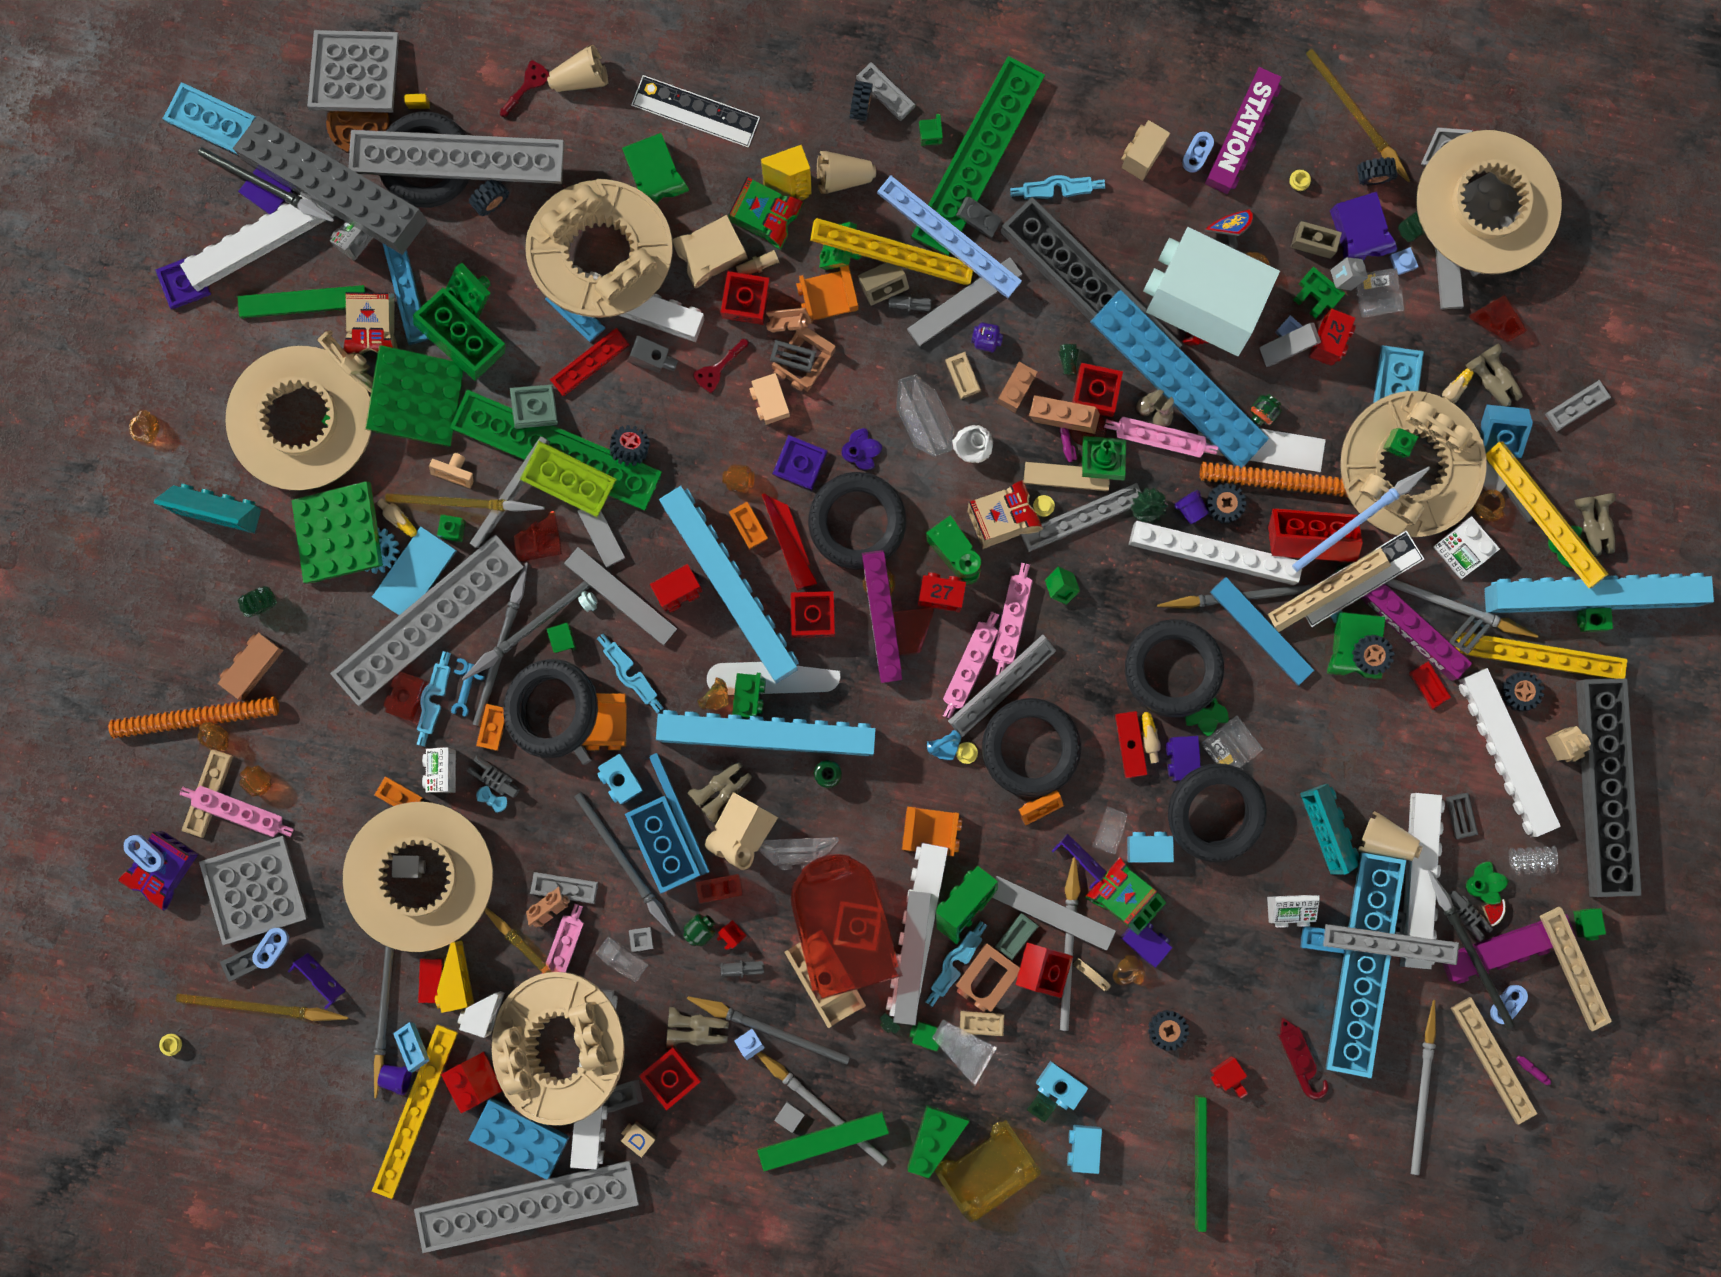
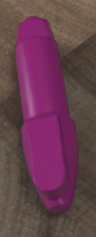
(1068, 449)
(1529, 1067)

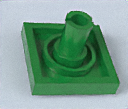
(834, 257)
(468, 289)
(1103, 458)

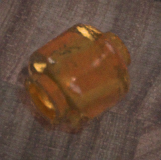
(738, 478)
(255, 781)

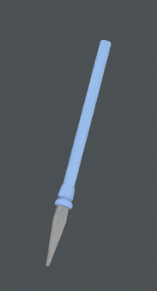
(1401, 488)

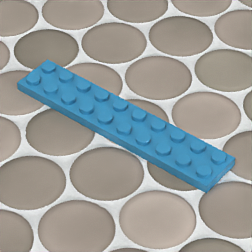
(1180, 379)

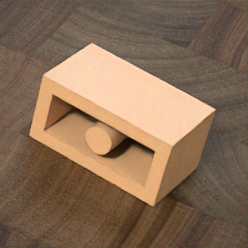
(770, 399)

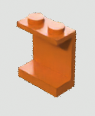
(828, 294)
(610, 723)
(931, 828)

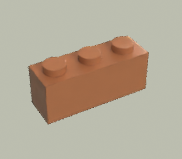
(1064, 414)
(250, 666)

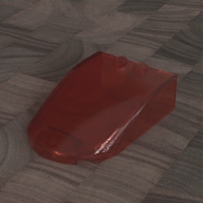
(842, 926)

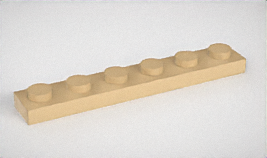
(1329, 589)
(1575, 968)
(1493, 1060)

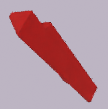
(790, 542)

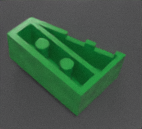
(965, 903)
(934, 1139)

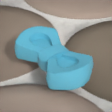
(497, 803)

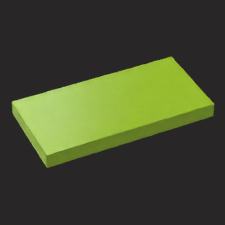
(568, 478)

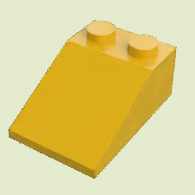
(454, 986)

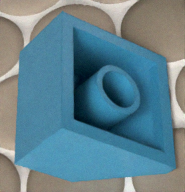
(1506, 425)

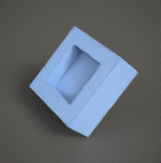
(1403, 261)
(1288, 326)
(749, 1044)

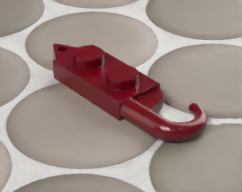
(1300, 1058)

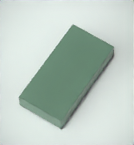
(1016, 936)

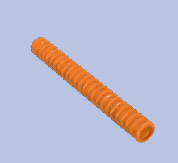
(1272, 479)
(193, 717)

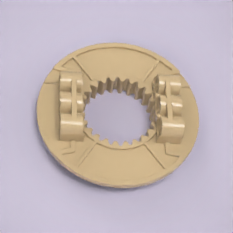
(1514, 164)
(599, 203)
(281, 374)
(1461, 460)
(469, 879)
(596, 1034)

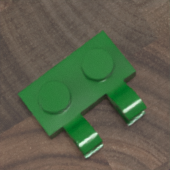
(1321, 289)

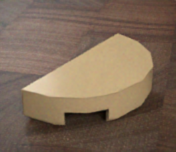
(1092, 975)

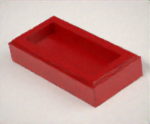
(1430, 685)
(429, 979)

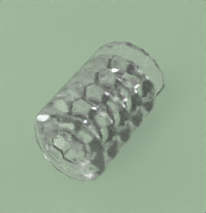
(1533, 859)

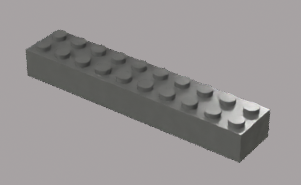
(330, 185)
(1066, 262)
(1608, 788)

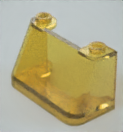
(988, 1173)

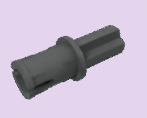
(912, 303)
(742, 968)

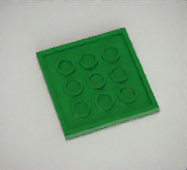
(414, 396)
(337, 532)

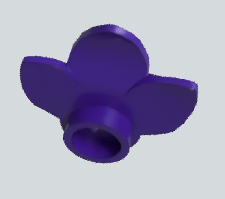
(864, 449)

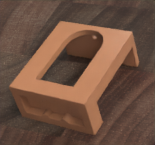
(817, 341)
(966, 980)

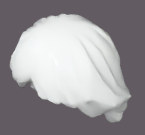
(973, 444)

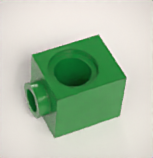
(1400, 442)
(451, 528)
(1603, 616)
(1589, 923)
(923, 1034)

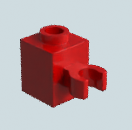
(1229, 1075)

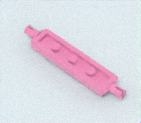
(1161, 436)
(1012, 618)
(970, 665)
(236, 811)
(565, 941)

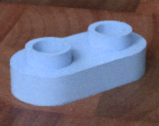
(1197, 152)
(143, 855)
(271, 947)
(1511, 1005)

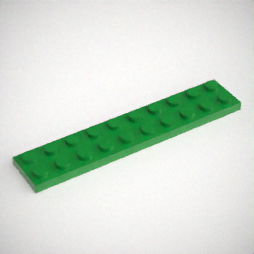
(983, 145)
(494, 425)

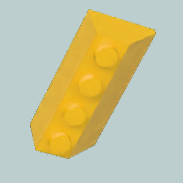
(788, 173)

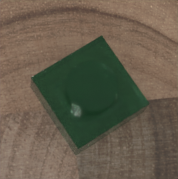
(888, 1024)
(1042, 1107)

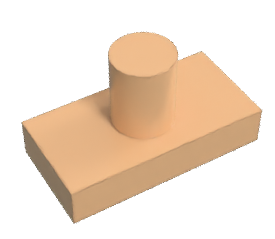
(452, 471)

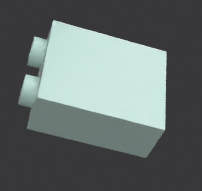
(1210, 290)

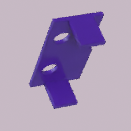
(1083, 857)
(319, 978)

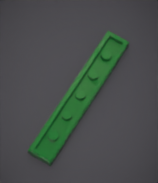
(295, 301)
(823, 1141)
(1200, 1163)

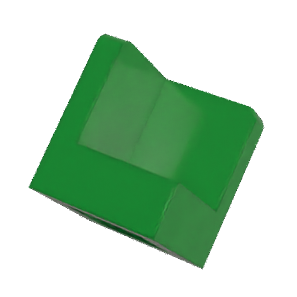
(931, 131)
(1062, 585)
(561, 638)

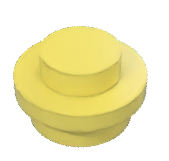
(1300, 180)
(1043, 505)
(967, 753)
(170, 1044)

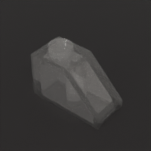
(1110, 831)
(621, 959)

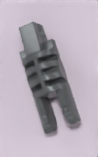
(494, 778)
(1469, 915)

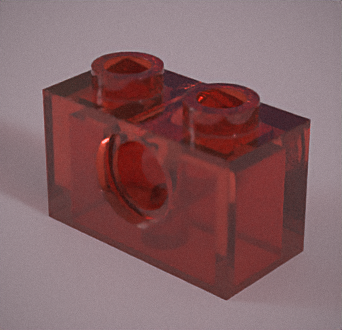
(408, 708)
(719, 888)

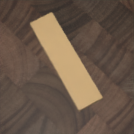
(1061, 476)
(212, 778)

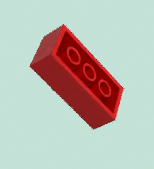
(1298, 532)

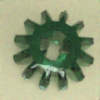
(1411, 228)
(1149, 505)
(257, 601)

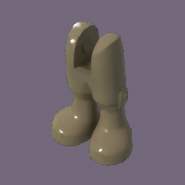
(1501, 381)
(1163, 405)
(1598, 530)
(722, 783)
(701, 1028)

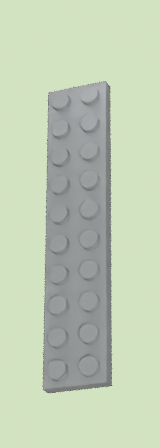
(456, 156)
(427, 620)
(526, 1206)

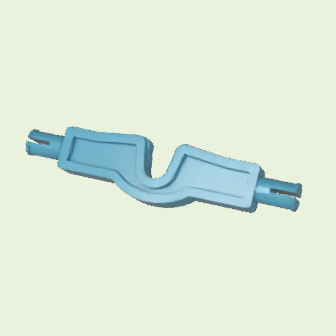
(1069, 187)
(636, 682)
(431, 710)
(963, 954)

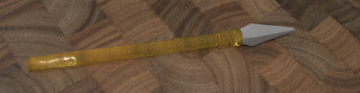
(492, 504)

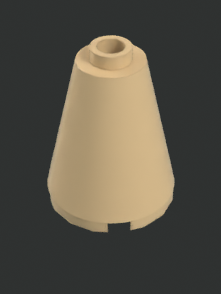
(579, 72)
(842, 172)
(1389, 840)

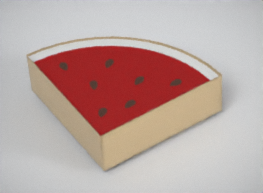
(1495, 912)

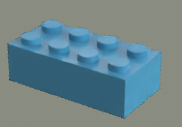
(663, 844)
(519, 1138)

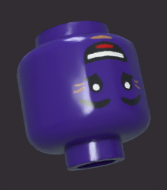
(987, 337)

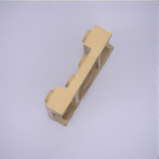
(831, 1008)

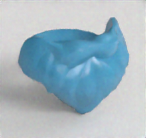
(945, 747)

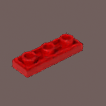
(1129, 730)

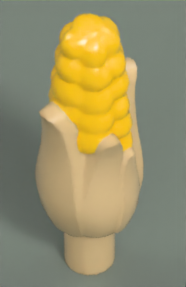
(1457, 387)
(397, 517)
(1150, 737)

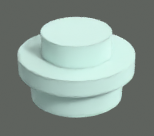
(588, 601)

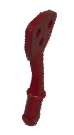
(528, 84)
(716, 369)

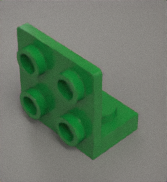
(747, 695)

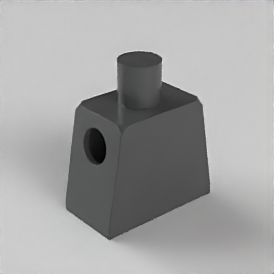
(642, 356)

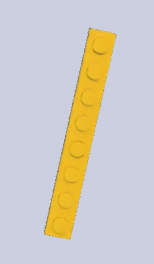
(890, 251)
(1546, 515)
(1547, 657)
(414, 1112)

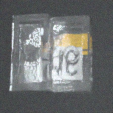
(1380, 293)
(1232, 744)

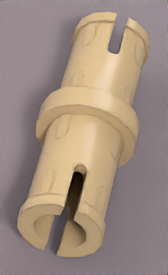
(758, 263)

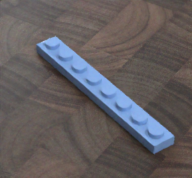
(949, 237)

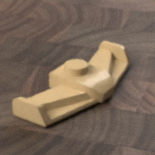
(352, 363)

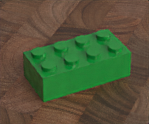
(459, 334)

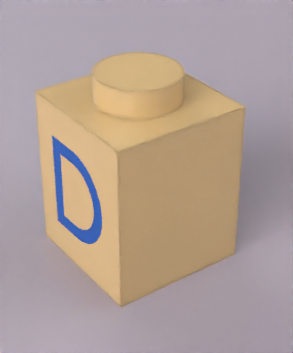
(637, 1138)

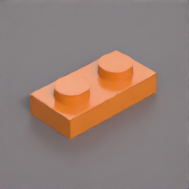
(748, 525)
(491, 728)
(396, 793)
(1035, 810)

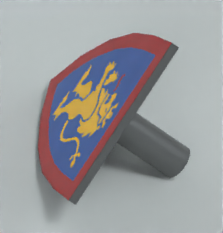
(1233, 225)

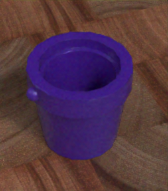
(1192, 507)
(395, 1079)

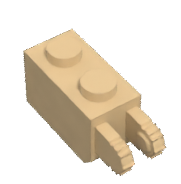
(1569, 744)

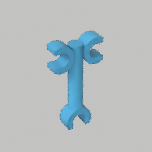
(465, 687)

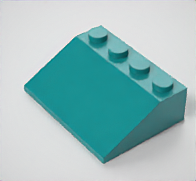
(210, 508)
(1330, 830)

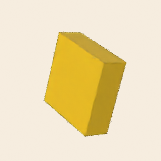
(417, 101)

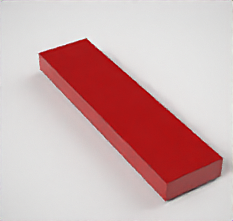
(589, 362)

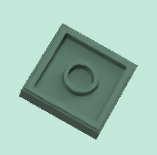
(533, 406)

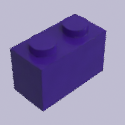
(1184, 756)
(1148, 944)

